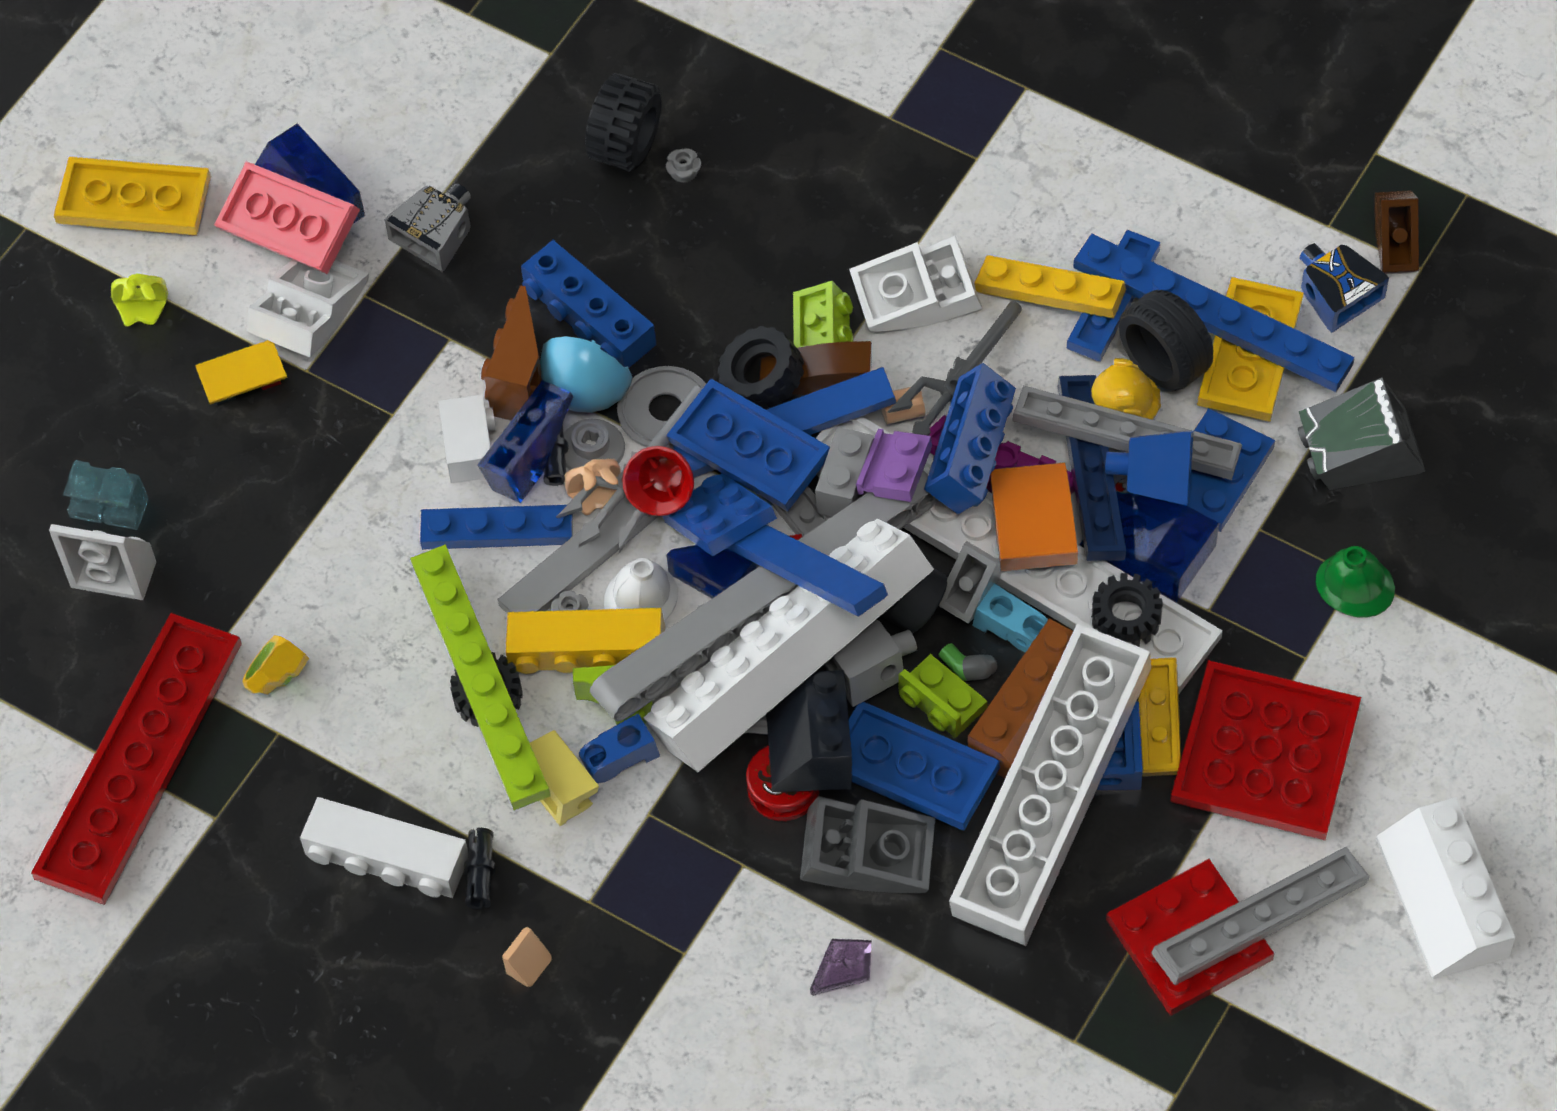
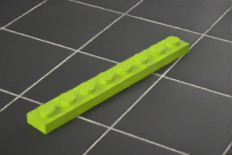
(480, 678)

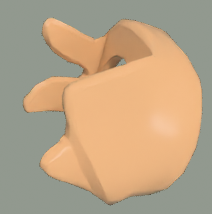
(585, 478)

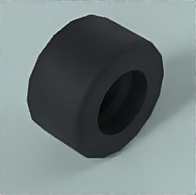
(919, 603)

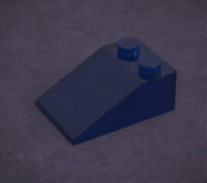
(1164, 542)

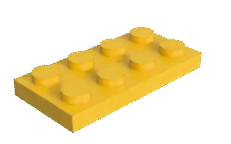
(132, 195)
(1238, 378)

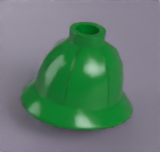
(1355, 583)

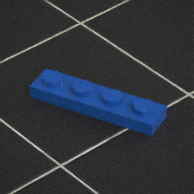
(1094, 332)
(495, 527)

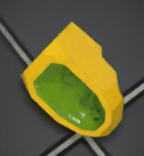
(274, 666)

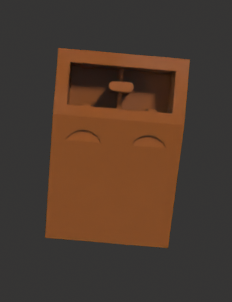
(515, 363)

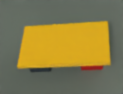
(241, 372)

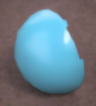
(585, 371)

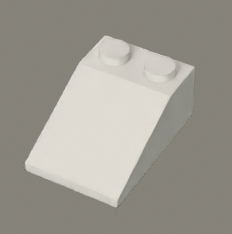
(104, 561)

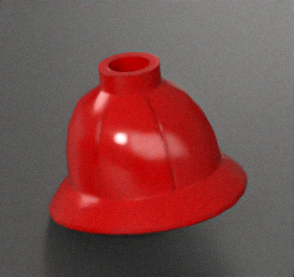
(658, 481)

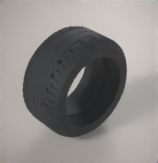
(1166, 339)

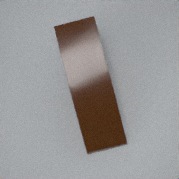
(827, 364)

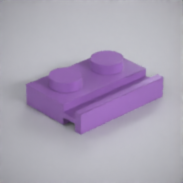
(894, 465)

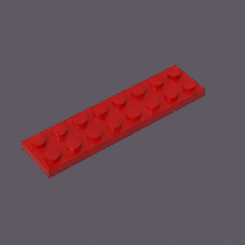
(136, 759)

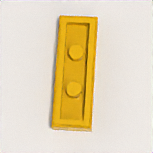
(1160, 719)

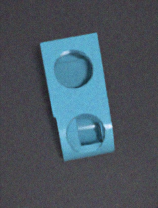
(1008, 618)

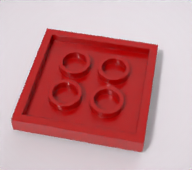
(1170, 911)

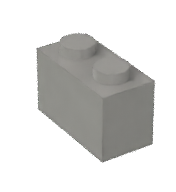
(841, 471)

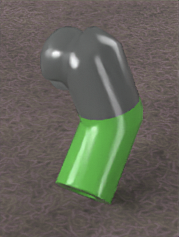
(968, 667)

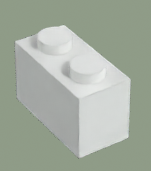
(466, 435)

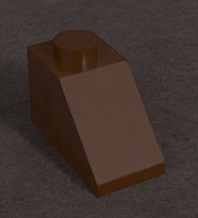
(1397, 230)

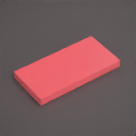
(287, 217)

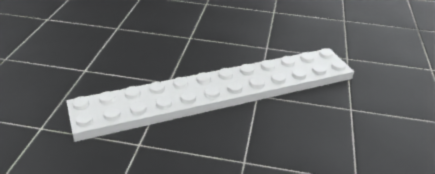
(1057, 590)

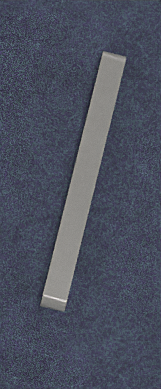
(719, 621)

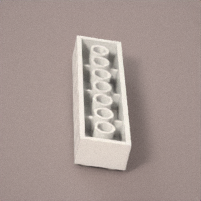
(780, 651)
(1050, 784)

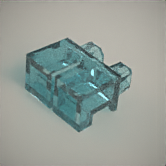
(105, 495)

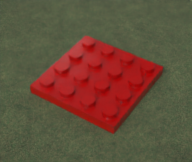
(1266, 750)

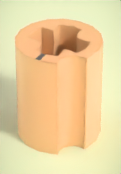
(917, 409)

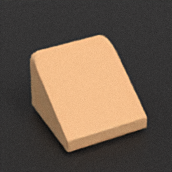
(526, 958)

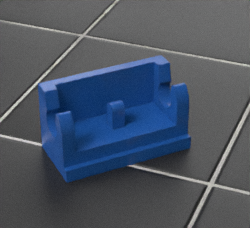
(1125, 765)

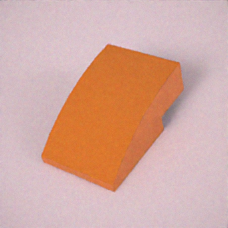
(1033, 517)

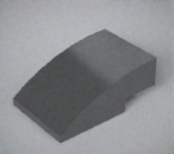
(867, 847)

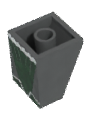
(1360, 437)

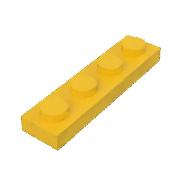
(1050, 286)

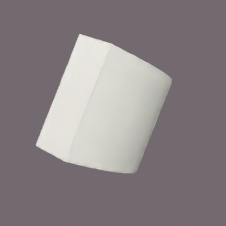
(915, 287)
(305, 305)

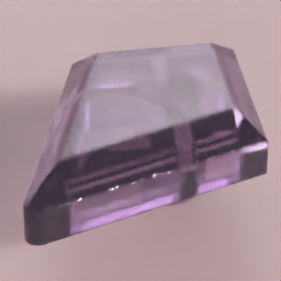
(843, 965)

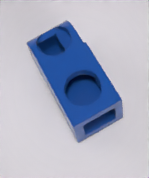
(618, 749)

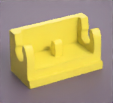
(565, 777)

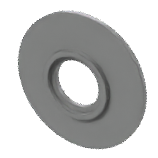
(646, 386)

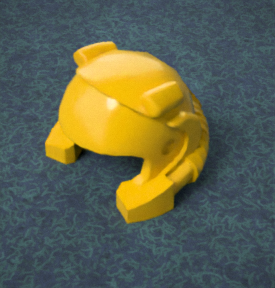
(1126, 390)

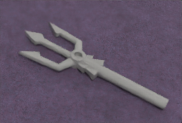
(591, 530)

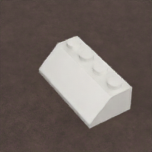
(1446, 889)

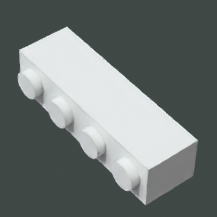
(384, 848)

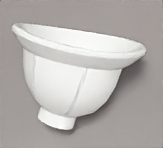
(642, 586)

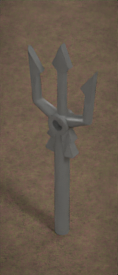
(960, 367)

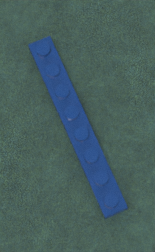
(1220, 314)

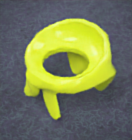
(141, 303)

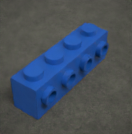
(587, 304)
(970, 439)

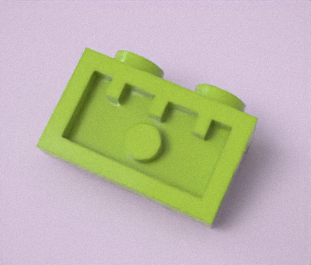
(821, 315)
(941, 695)

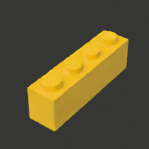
(578, 637)

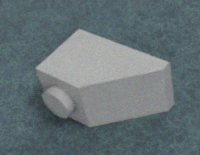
(970, 581)

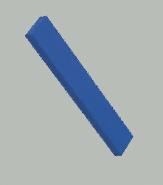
(826, 408)
(811, 570)

